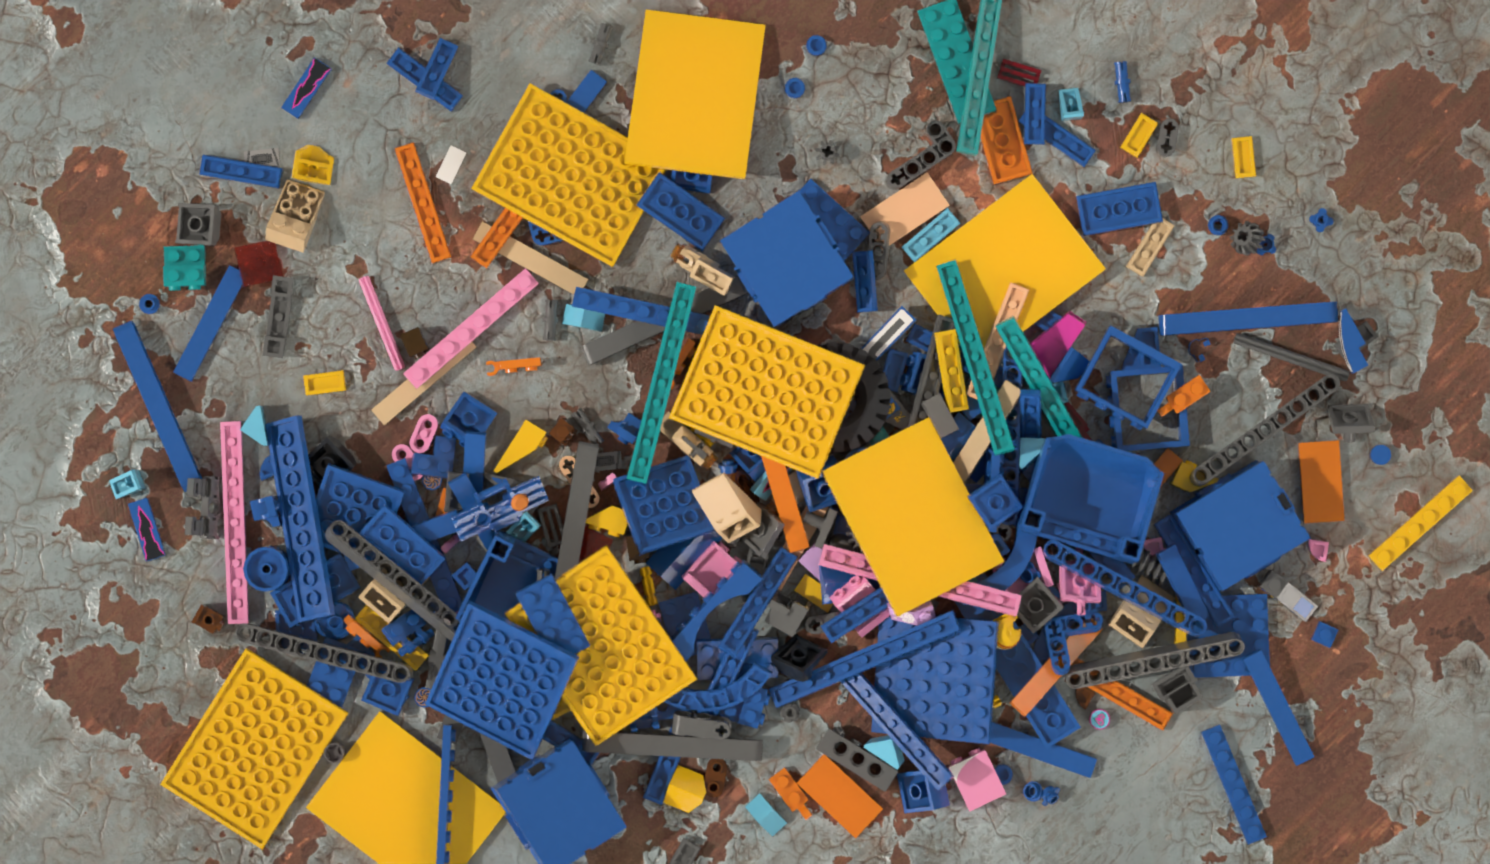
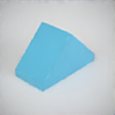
(1070, 104)
(583, 318)
(255, 426)
(1029, 451)
(127, 483)
(524, 527)
(886, 750)
(765, 815)

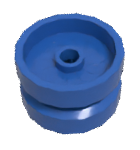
(256, 564)

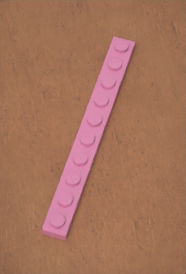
(234, 522)
(966, 592)

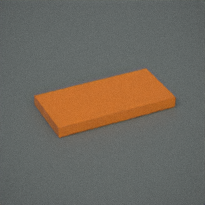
(1004, 143)
(1321, 481)
(839, 795)

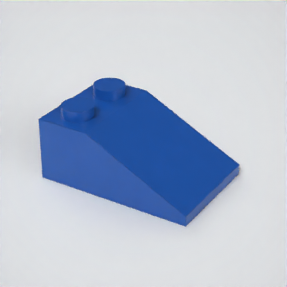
(955, 442)

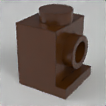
(563, 432)
(217, 619)

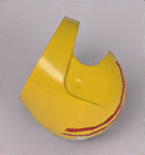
(1007, 635)

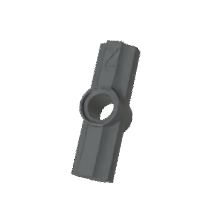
(436, 657)

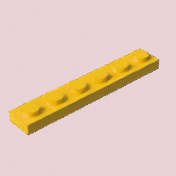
(1420, 523)

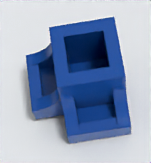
(626, 429)
(267, 509)

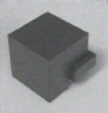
(787, 613)
(1178, 689)

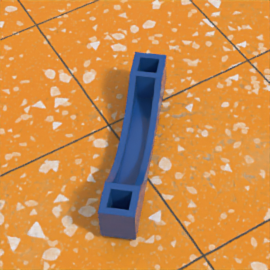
(739, 582)

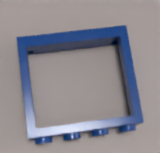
(1145, 350)
(1115, 423)

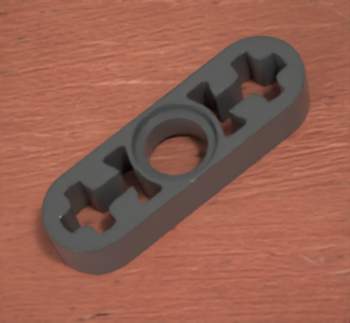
(885, 245)

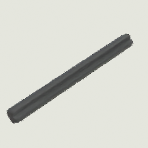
(1290, 356)

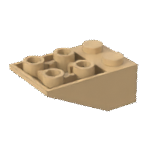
(294, 216)
(727, 507)
(382, 600)
(1136, 623)

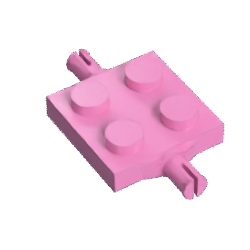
(1077, 589)

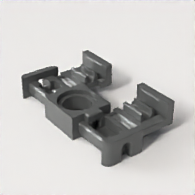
(211, 490)

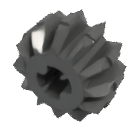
(1247, 238)

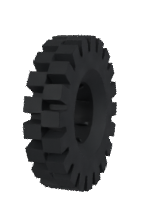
(872, 401)

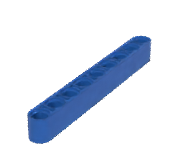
(1248, 318)
(157, 403)
(1015, 425)
(1135, 589)

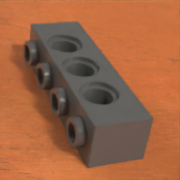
(827, 746)

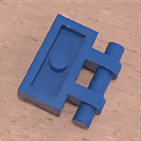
(403, 627)

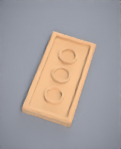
(907, 208)

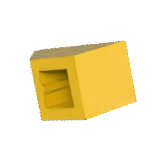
(1182, 477)
(609, 519)

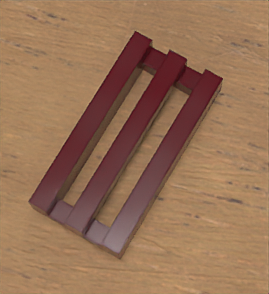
(1020, 74)

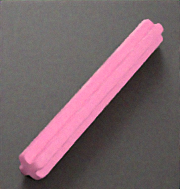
(381, 323)

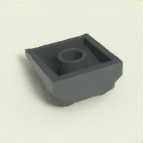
(198, 224)
(1038, 605)

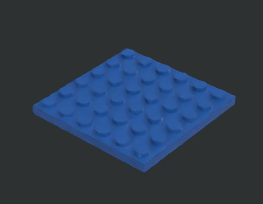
(501, 680)
(945, 685)

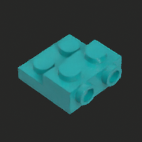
(184, 267)

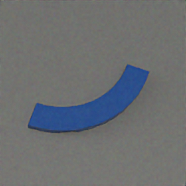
(1014, 564)
(1070, 608)
(722, 697)

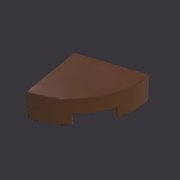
(1084, 696)

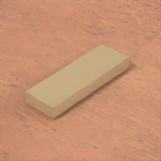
(1149, 247)

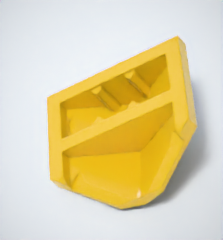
(312, 165)
(685, 789)

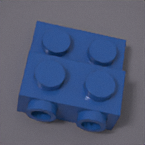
(912, 377)
(465, 416)
(749, 711)

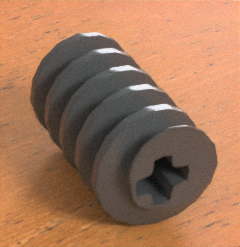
(1151, 567)

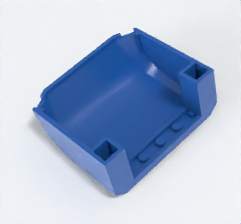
(1091, 497)
(505, 570)

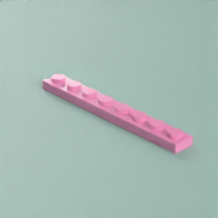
(470, 328)

